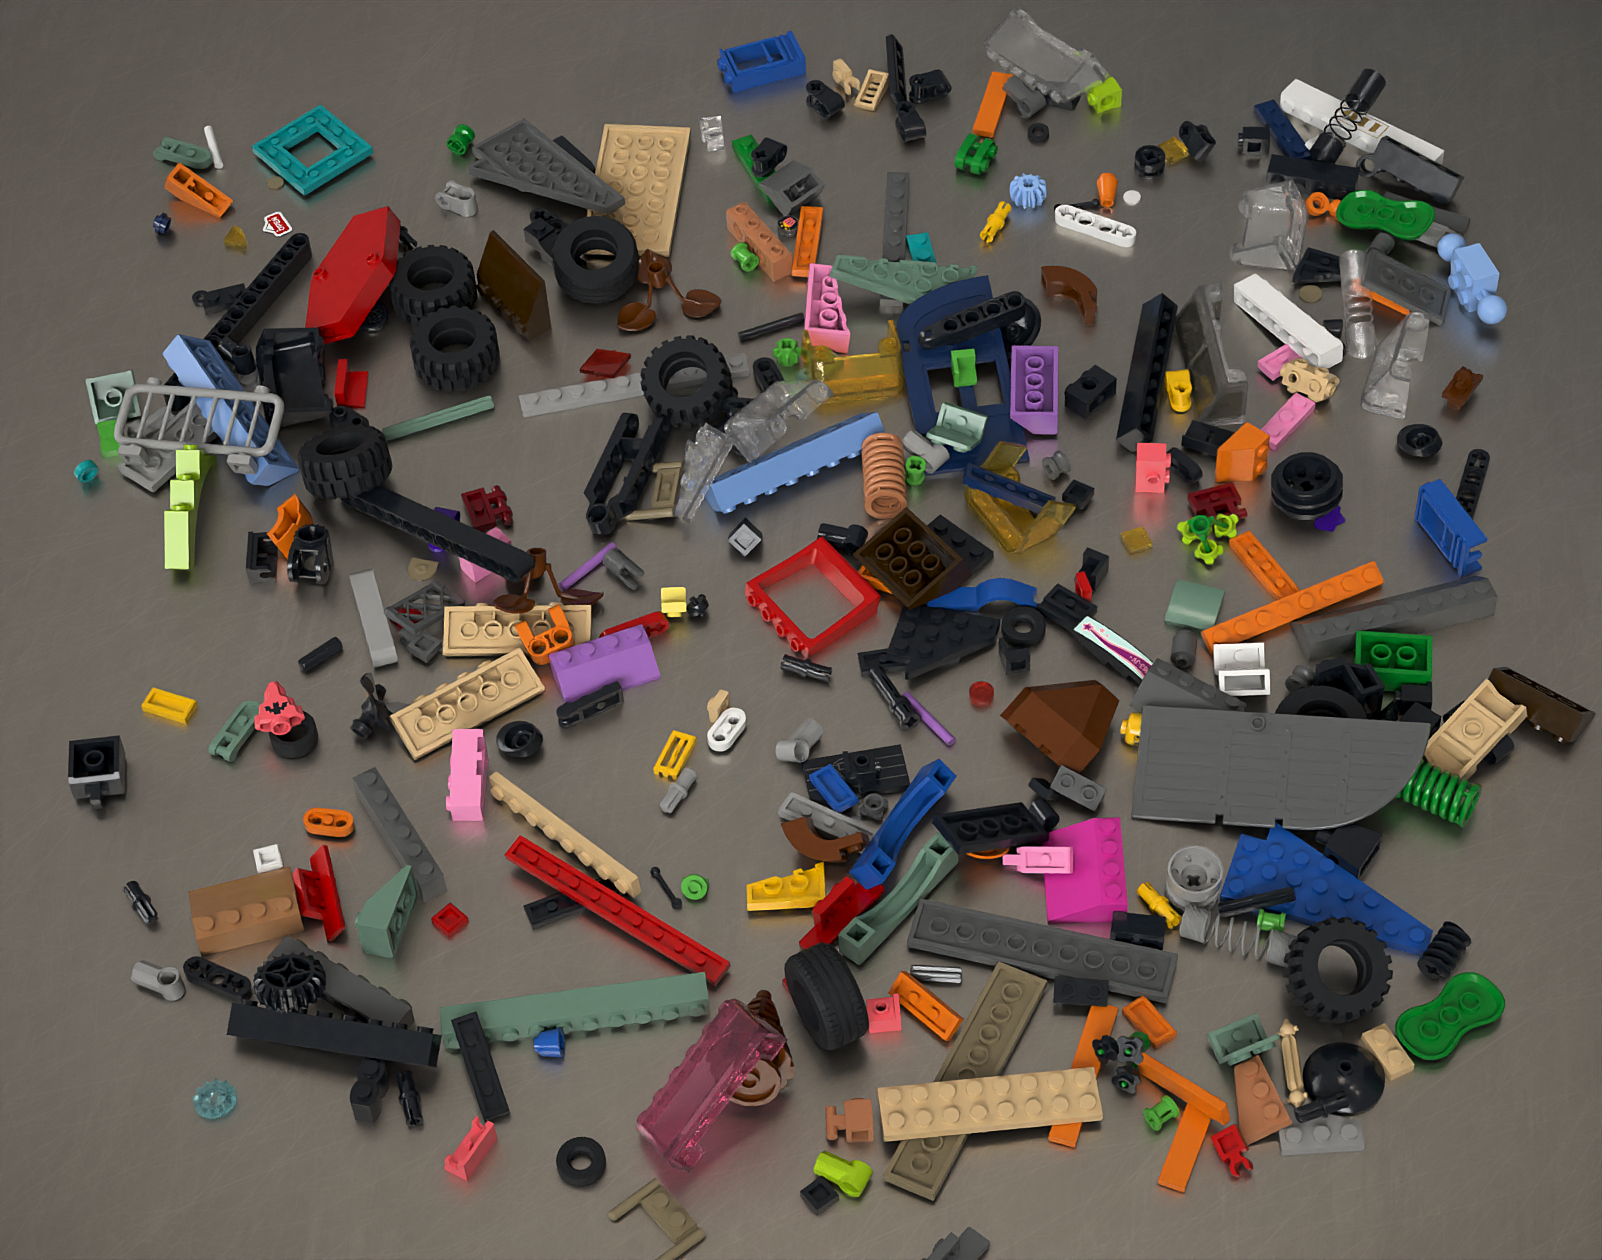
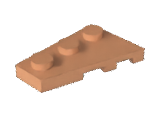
(1258, 1101)

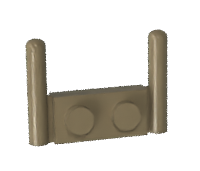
(665, 492)
(667, 1214)

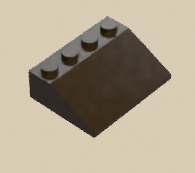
(513, 288)
(912, 561)

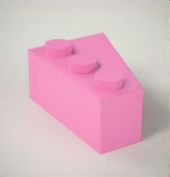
(468, 775)

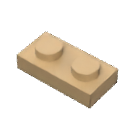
(1388, 1051)

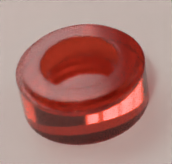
(981, 693)

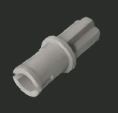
(678, 790)

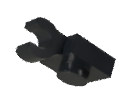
(1077, 494)

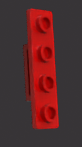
(318, 893)
(838, 910)

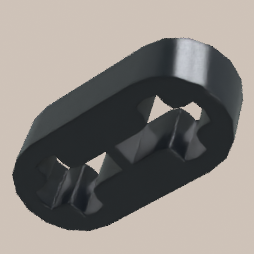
(1184, 466)

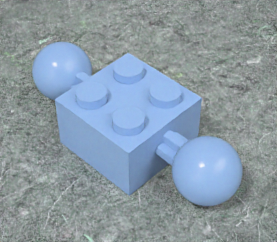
(1473, 278)

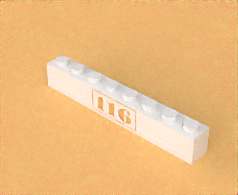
(1318, 107)

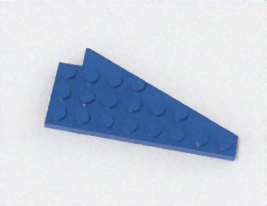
(1320, 889)

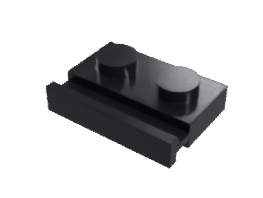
(1065, 607)

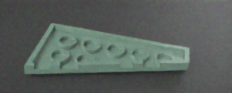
(897, 280)

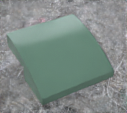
(1194, 606)

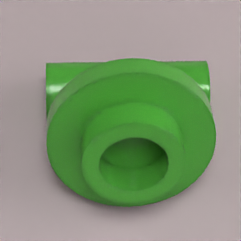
(694, 886)

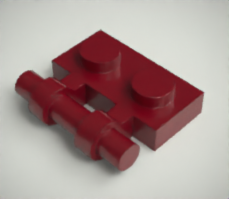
(1216, 499)
(479, 508)

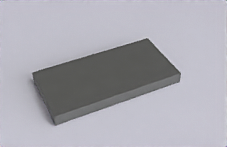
(1405, 286)

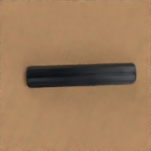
(1257, 901)

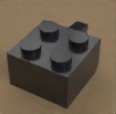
(96, 768)

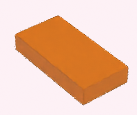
(1149, 1021)

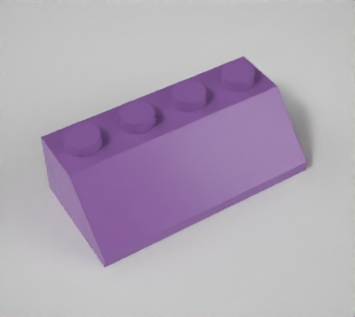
(1035, 388)
(600, 662)

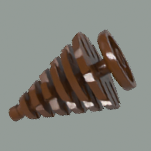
(766, 1076)

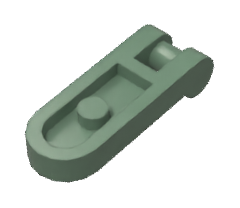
(183, 152)
(235, 731)

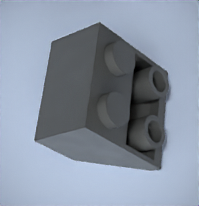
(792, 187)

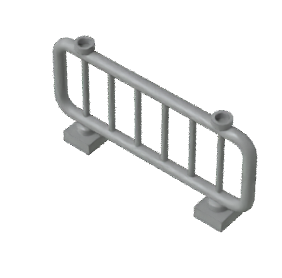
(238, 458)

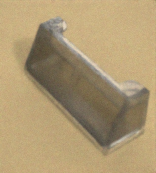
(1217, 392)

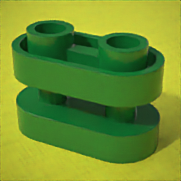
(978, 160)

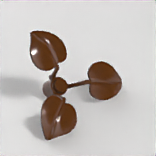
(655, 272)
(520, 604)

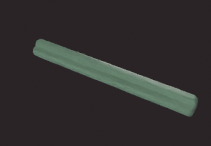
(437, 418)

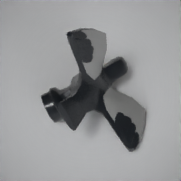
(374, 708)

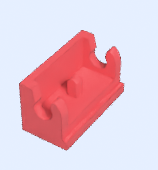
(471, 1149)

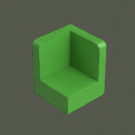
(963, 367)
(108, 444)

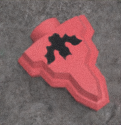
(278, 711)

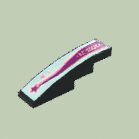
(1111, 648)

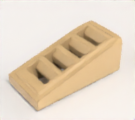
(872, 77)

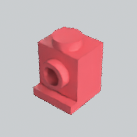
(884, 1014)

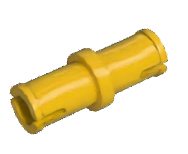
(995, 221)
(1159, 904)

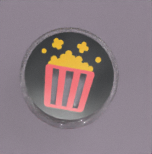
(787, 226)

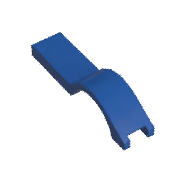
(972, 598)

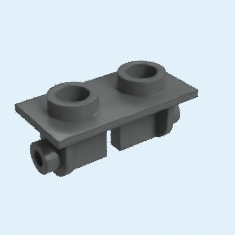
(1078, 788)

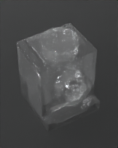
(712, 133)

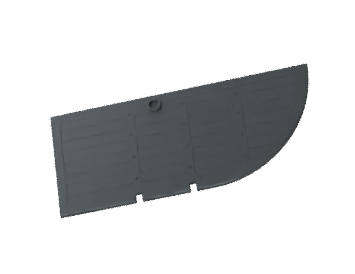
(1270, 767)

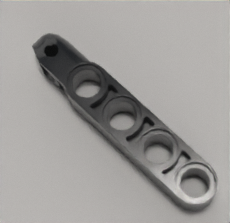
(983, 321)

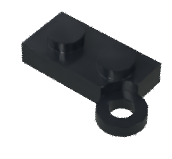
(218, 299)

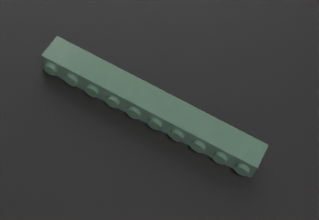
(583, 1008)

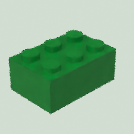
(1395, 657)

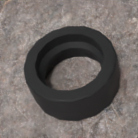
(299, 747)

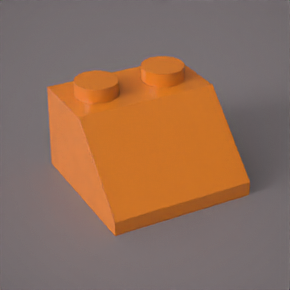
(1243, 455)

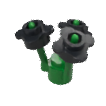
(1124, 1050)

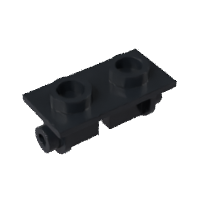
(1081, 991)

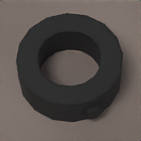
(1038, 127)

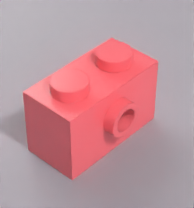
(1151, 467)

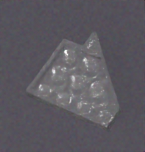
(701, 466)

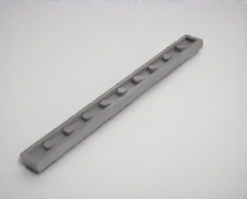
(616, 389)

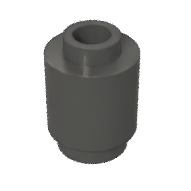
(1184, 648)

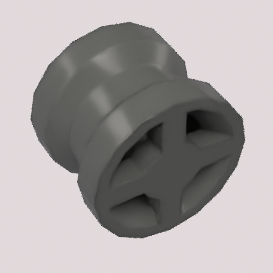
(1056, 465)
(1300, 678)

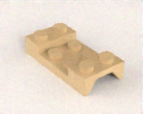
(1473, 731)

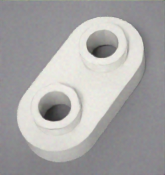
(725, 730)

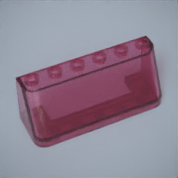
(706, 1082)

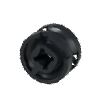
(1149, 160)

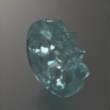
(222, 1104)

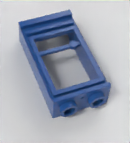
(791, 65)
(1449, 527)

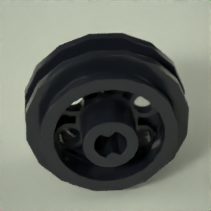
(1315, 486)

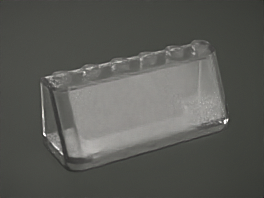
(1043, 58)

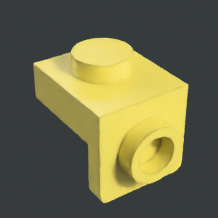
(673, 601)

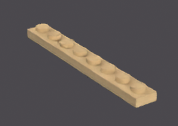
(568, 837)

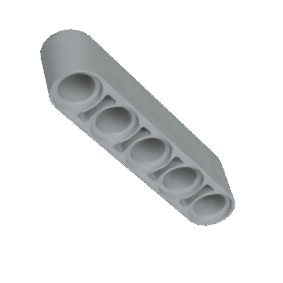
(373, 618)

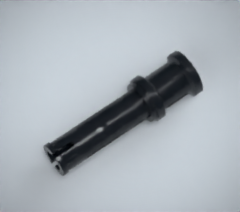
(898, 705)

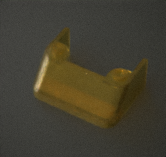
(857, 375)
(1012, 524)

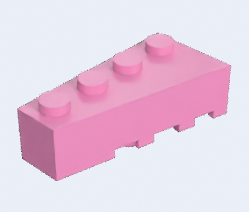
(824, 310)

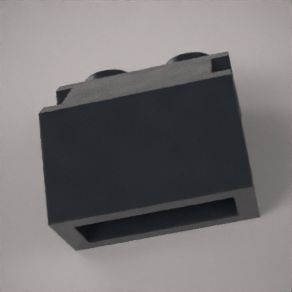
(1354, 679)

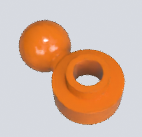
(1322, 203)

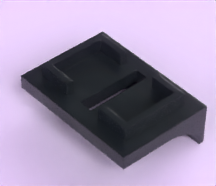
(1198, 434)

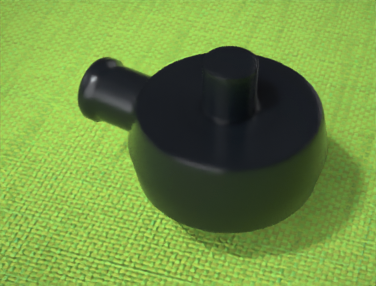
(697, 605)

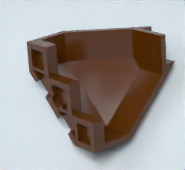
(1064, 720)

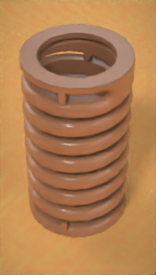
(884, 475)

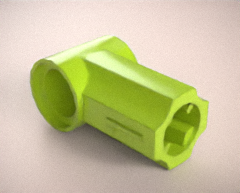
(850, 1176)

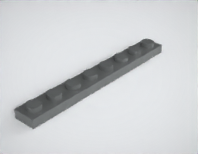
(895, 223)

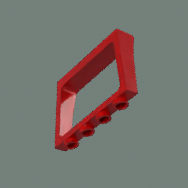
(838, 572)

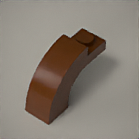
(1073, 285)
(807, 841)

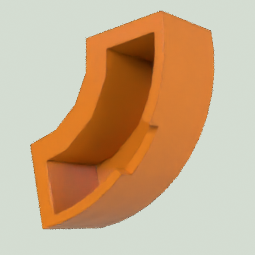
(291, 516)

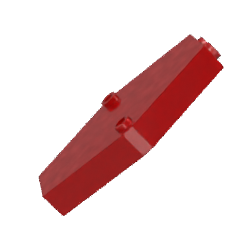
(353, 274)

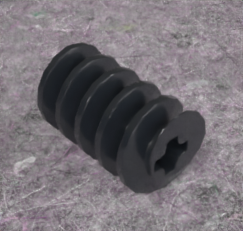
(1444, 951)

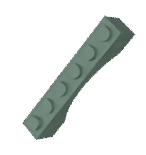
(873, 927)

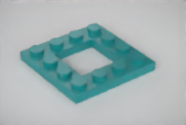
(350, 149)

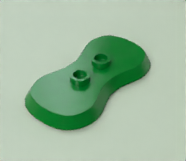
(1373, 211)
(1437, 1026)

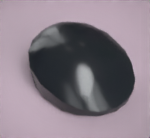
(1419, 440)
(519, 739)

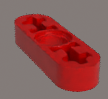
(653, 624)

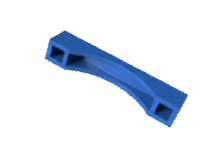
(882, 851)

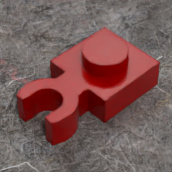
(1231, 1147)

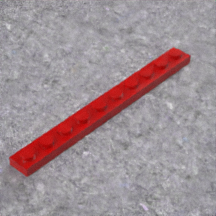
(617, 910)

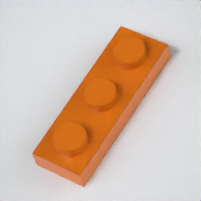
(926, 1006)

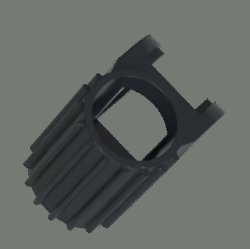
(308, 542)

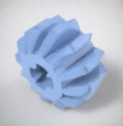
(1028, 190)

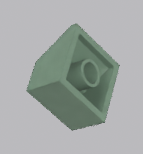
(107, 395)

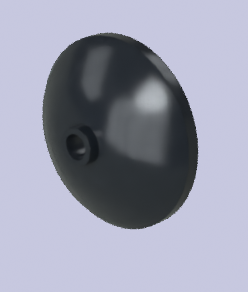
(1022, 331)
(1362, 1083)

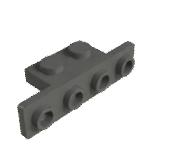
(967, 1246)

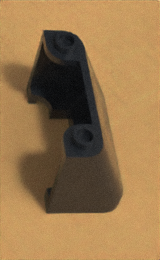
(291, 370)

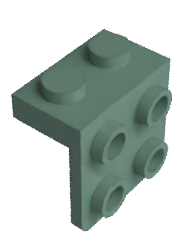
(958, 428)
(1237, 1039)

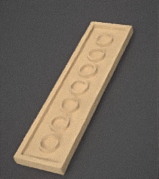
(989, 1104)

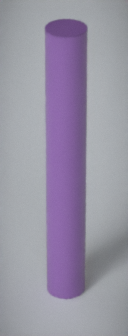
(585, 568)
(947, 737)

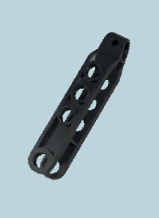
(623, 447)

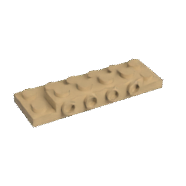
(491, 632)
(466, 702)

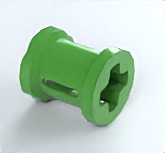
(744, 256)
(915, 470)
(1271, 921)
(1161, 1112)

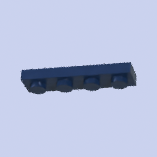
(1282, 130)
(1005, 488)

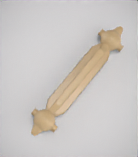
(1292, 1064)

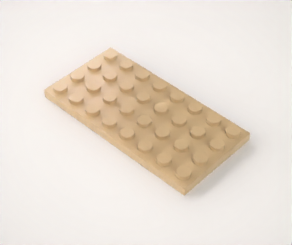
(648, 171)

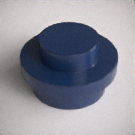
(161, 223)

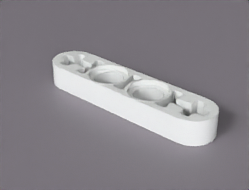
(1070, 218)

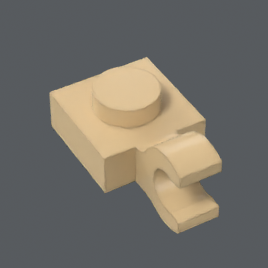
(843, 75)

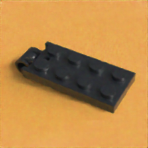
(996, 826)

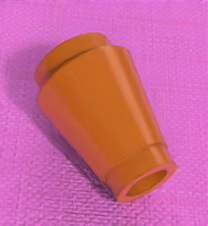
(1107, 188)

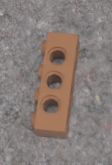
(749, 228)

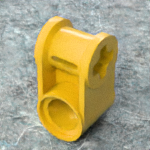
(1179, 388)

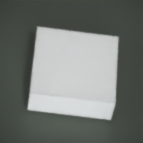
(268, 858)

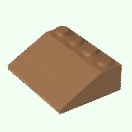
(245, 911)

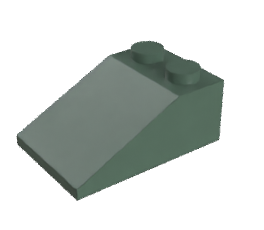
(387, 914)

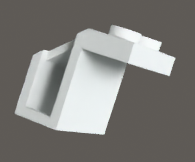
(1240, 668)

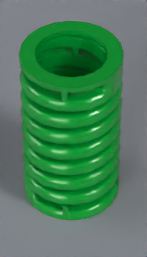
(1433, 803)

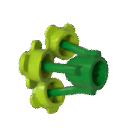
(1201, 527)

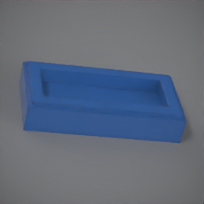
(833, 788)

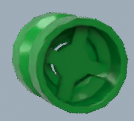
(460, 139)

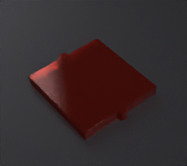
(605, 363)

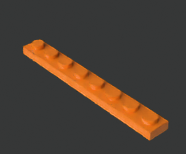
(1294, 606)

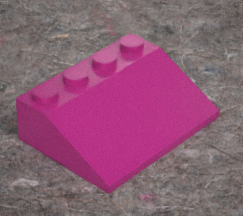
(1097, 877)

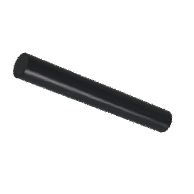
(771, 326)

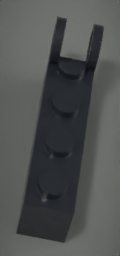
(1413, 168)

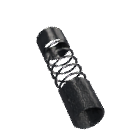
(1358, 98)

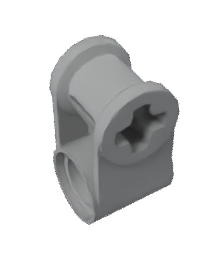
(458, 199)

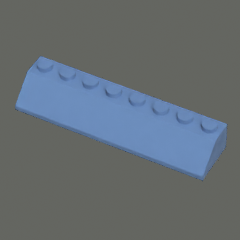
(202, 367)
(791, 462)

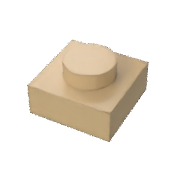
(718, 705)

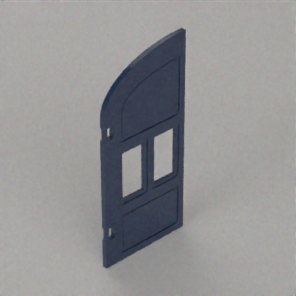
(988, 348)

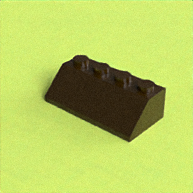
(1544, 706)

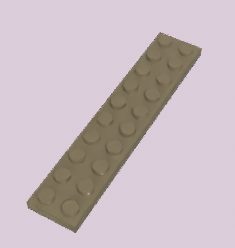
(977, 1053)

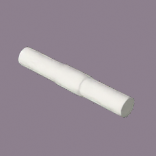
(213, 147)

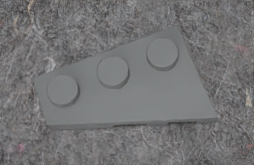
(1320, 1135)

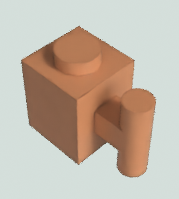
(856, 1121)

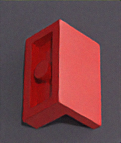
(350, 386)

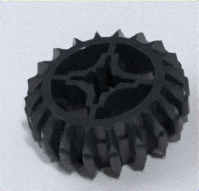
(289, 982)

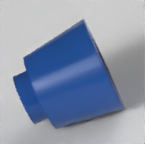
(550, 1043)

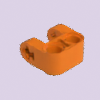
(548, 638)

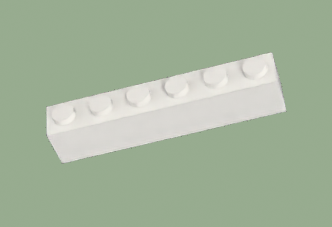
(1288, 322)

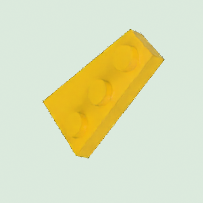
(797, 890)

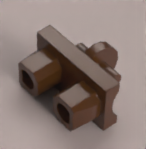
(1461, 387)

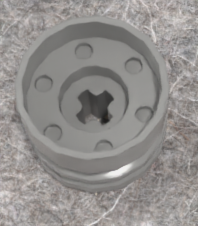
(1193, 878)

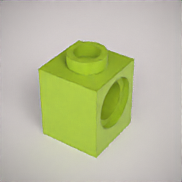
(1105, 96)

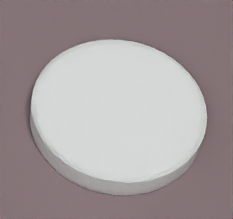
(1131, 197)

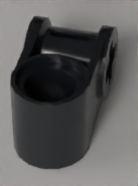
(929, 85)
(823, 99)
(909, 122)
(1197, 140)
(767, 157)

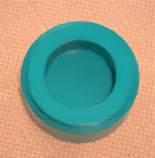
(86, 471)

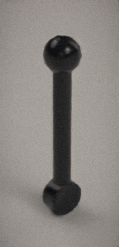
(1095, 203)
(676, 902)

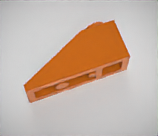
(196, 191)

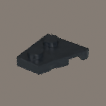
(1317, 267)

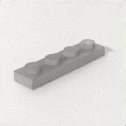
(826, 821)

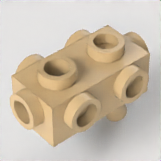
(1310, 380)

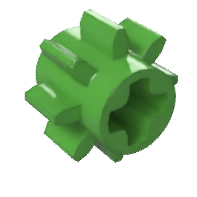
(787, 352)

